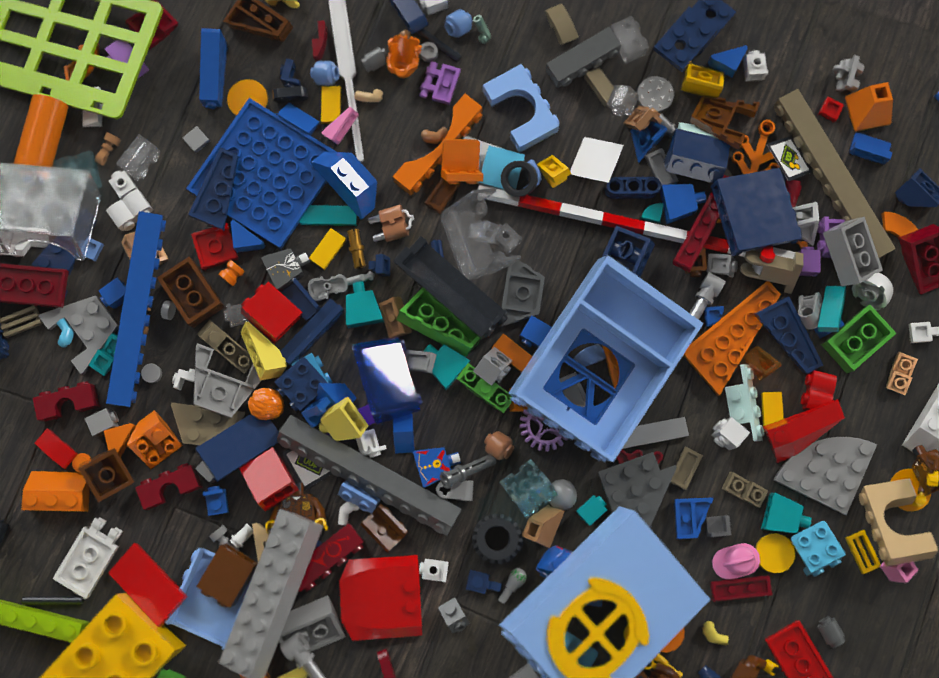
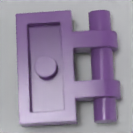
(445, 84)

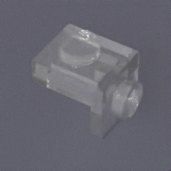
(234, 315)

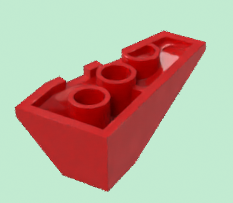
(799, 431)

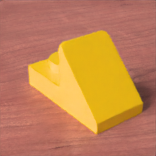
(554, 170)

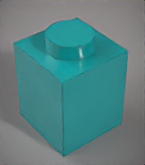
(591, 509)

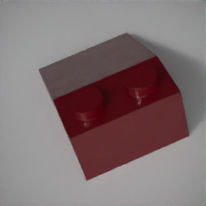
(922, 257)

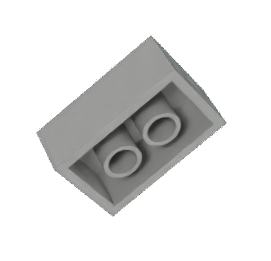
(852, 251)

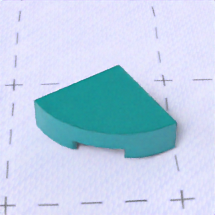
(653, 213)

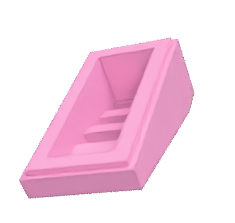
(340, 126)

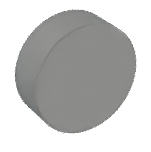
(428, 52)
(168, 310)
(151, 373)

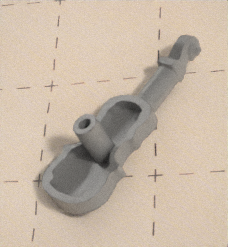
(321, 288)

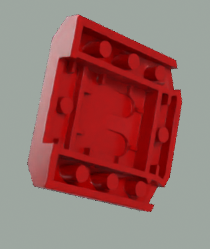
(381, 597)

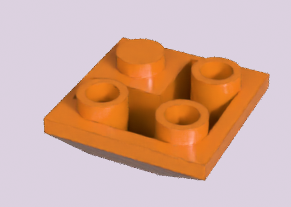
(870, 107)
(153, 440)

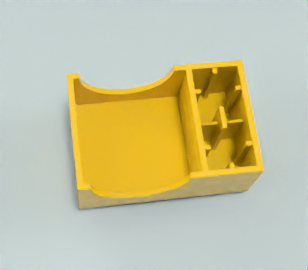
(118, 645)

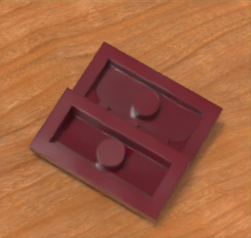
(165, 26)

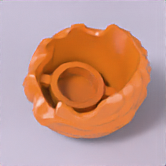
(266, 404)

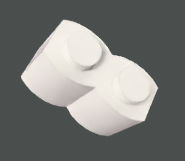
(126, 211)

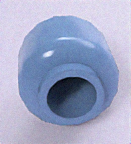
(458, 23)
(325, 73)

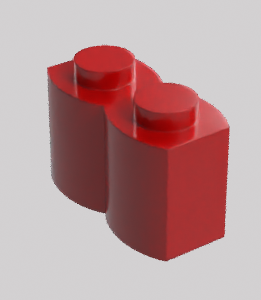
(819, 389)

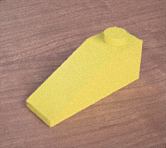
(264, 355)

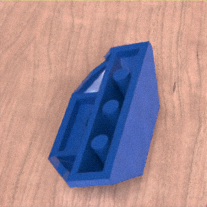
(349, 180)

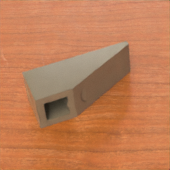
(226, 346)

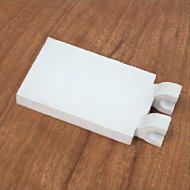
(88, 558)

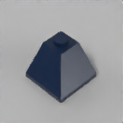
(919, 191)

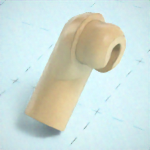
(369, 97)

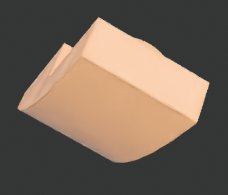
(901, 373)

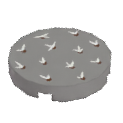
(655, 93)

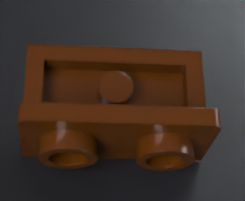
(384, 528)

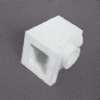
(752, 71)
(118, 178)
(442, 567)

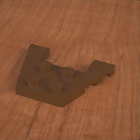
(715, 115)

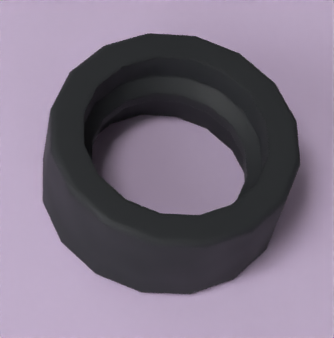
(517, 164)

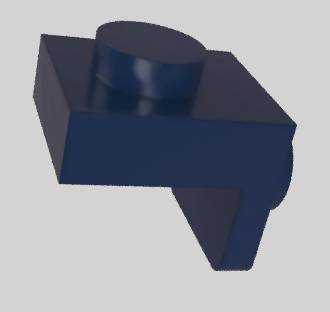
(287, 72)

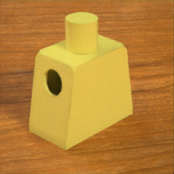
(343, 421)

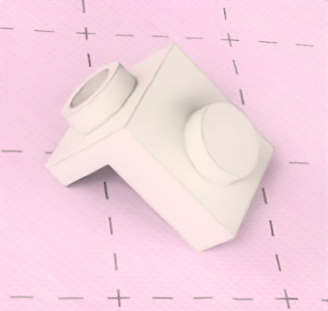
(182, 375)
(369, 444)

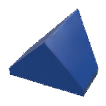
(647, 139)
(334, 392)

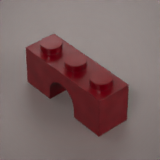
(49, 404)
(152, 491)

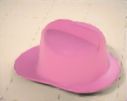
(736, 561)

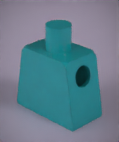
(362, 307)
(447, 364)
(784, 515)

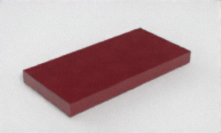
(33, 285)

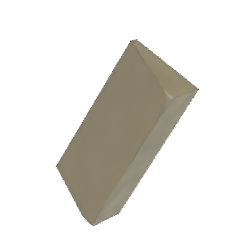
(599, 84)

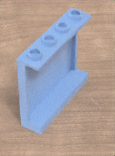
(202, 613)

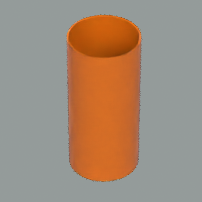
(41, 131)

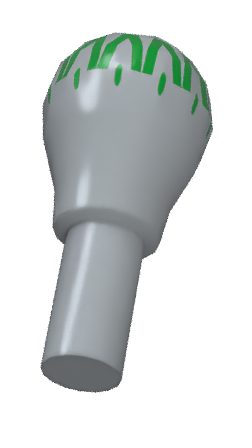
(516, 579)

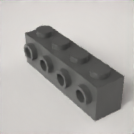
(583, 57)

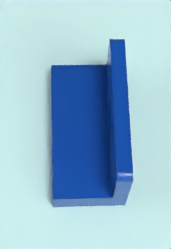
(870, 148)

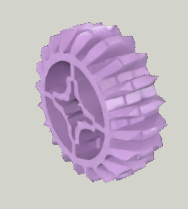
(537, 438)

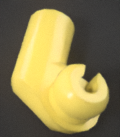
(712, 635)

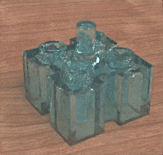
(528, 488)

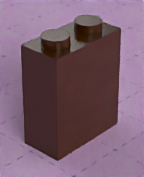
(227, 575)

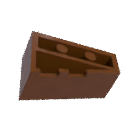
(258, 19)

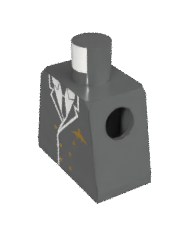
(284, 267)

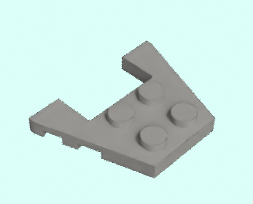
(89, 321)
(217, 391)

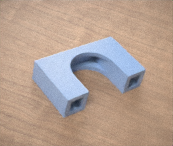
(519, 83)

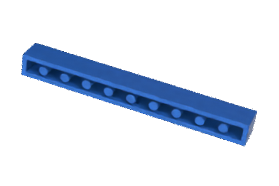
(135, 308)

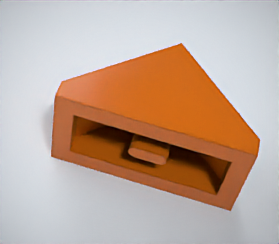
(118, 437)

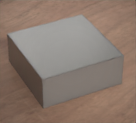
(196, 139)

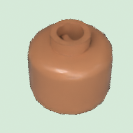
(499, 445)

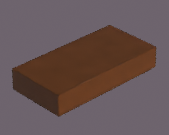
(441, 195)

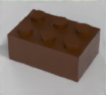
(190, 292)

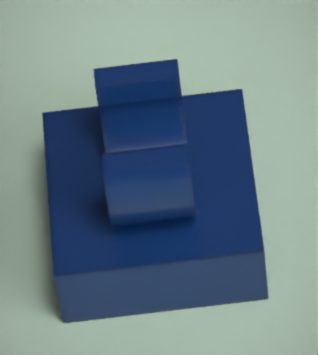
(381, 265)

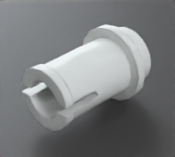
(241, 536)

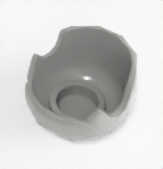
(566, 495)

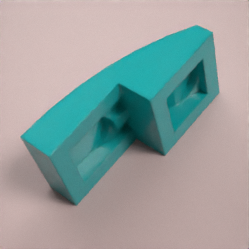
(104, 357)

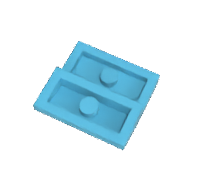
(494, 163)

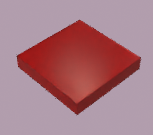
(214, 247)

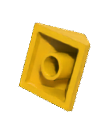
(703, 81)

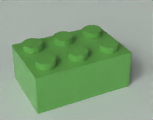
(858, 339)

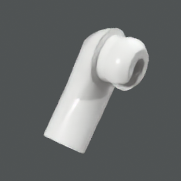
(344, 512)

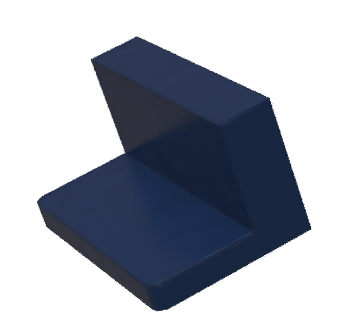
(301, 300)

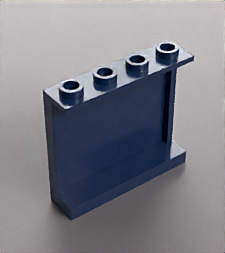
(756, 211)

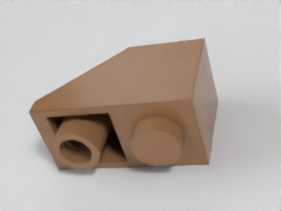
(543, 525)

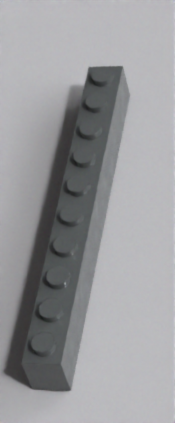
(368, 475)

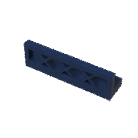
(312, 332)

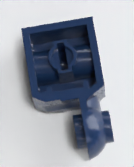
(629, 249)

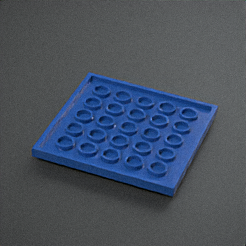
(272, 173)

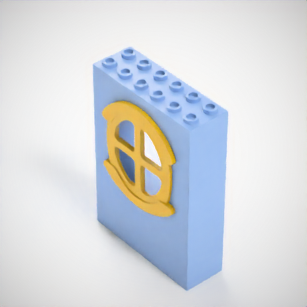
(618, 564)

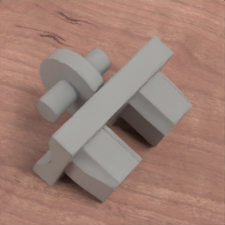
(846, 72)

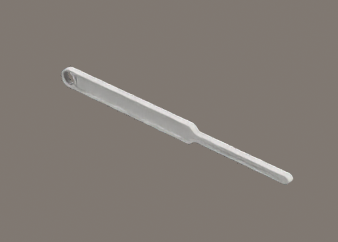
(345, 61)

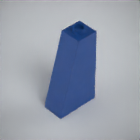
(212, 67)

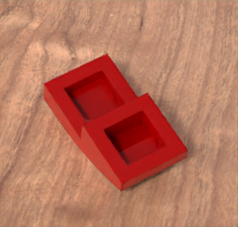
(56, 448)

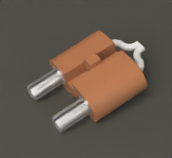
(393, 223)

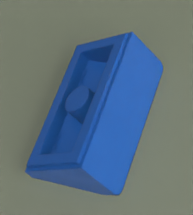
(299, 118)

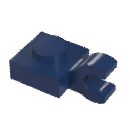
(480, 582)

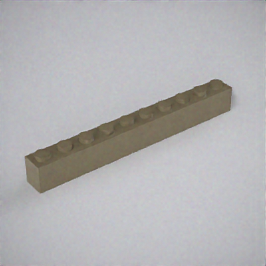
(829, 167)

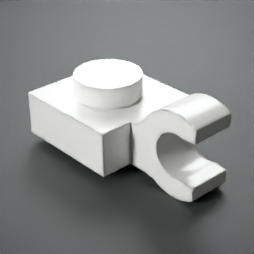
(922, 332)

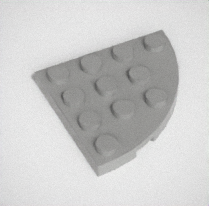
(828, 471)

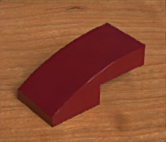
(320, 44)

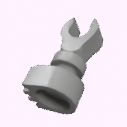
(219, 535)

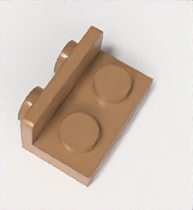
(641, 118)

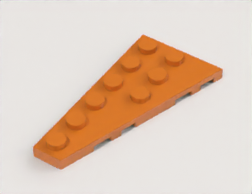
(726, 342)

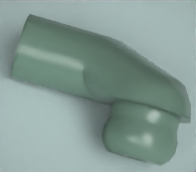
(482, 27)

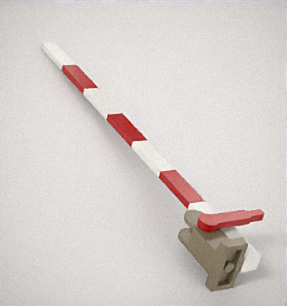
(764, 263)

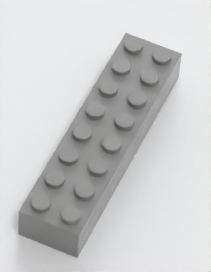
(271, 594)

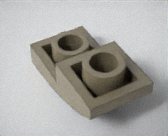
(562, 23)
(744, 489)

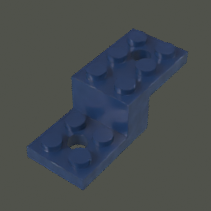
(694, 32)

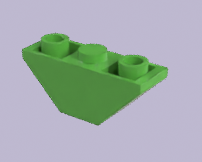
(492, 395)

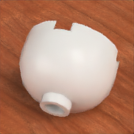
(874, 291)

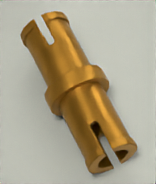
(356, 248)

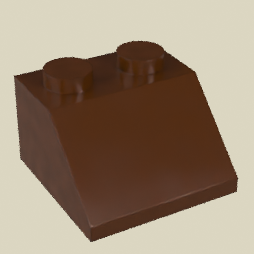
(106, 474)

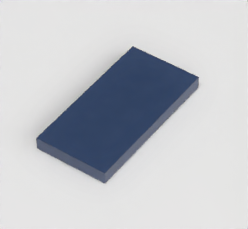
(237, 445)

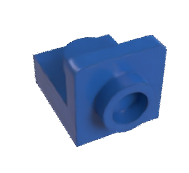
(315, 411)
(216, 501)

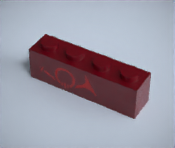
(331, 553)

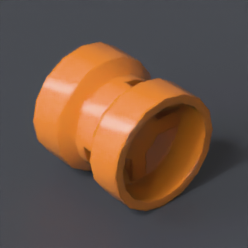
(231, 273)

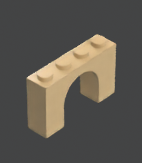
(894, 547)

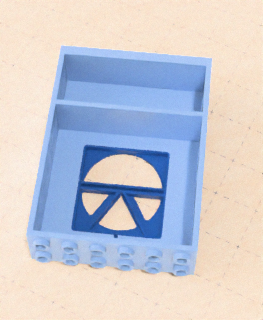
(641, 331)

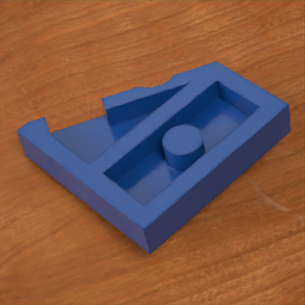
(690, 516)

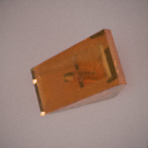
(761, 362)

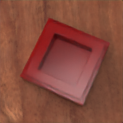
(831, 109)

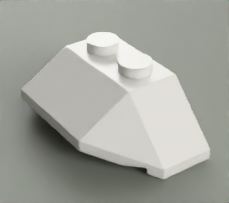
(926, 427)

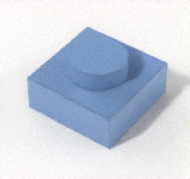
(93, 250)

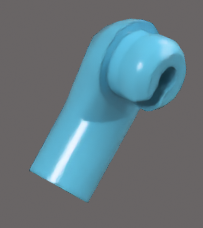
(67, 333)

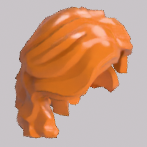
(403, 55)

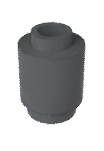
(374, 59)
(831, 632)

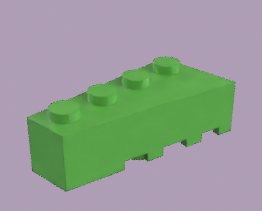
(436, 322)

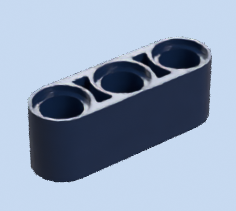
(410, 15)
(641, 184)

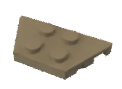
(200, 425)

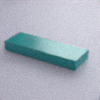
(329, 216)
(832, 309)

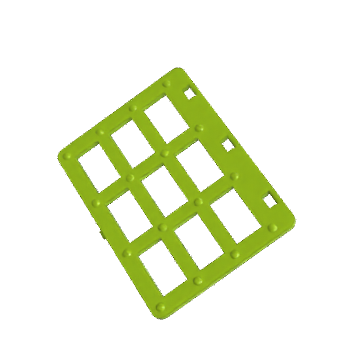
(73, 92)

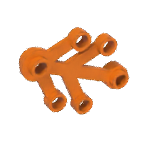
(757, 157)

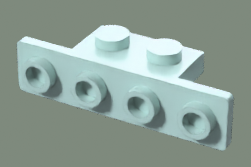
(743, 403)

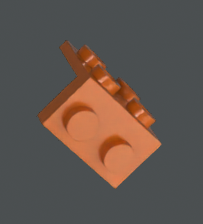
(461, 161)

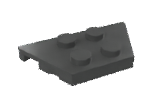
(522, 292)

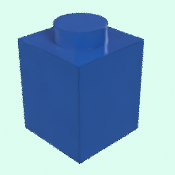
(113, 293)

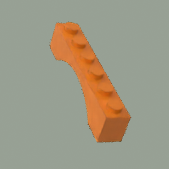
(413, 173)

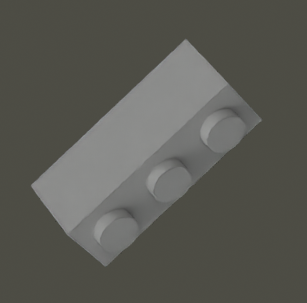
(316, 622)

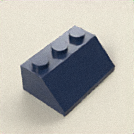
(697, 156)

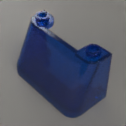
(386, 379)

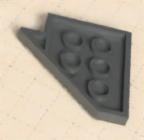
(637, 485)

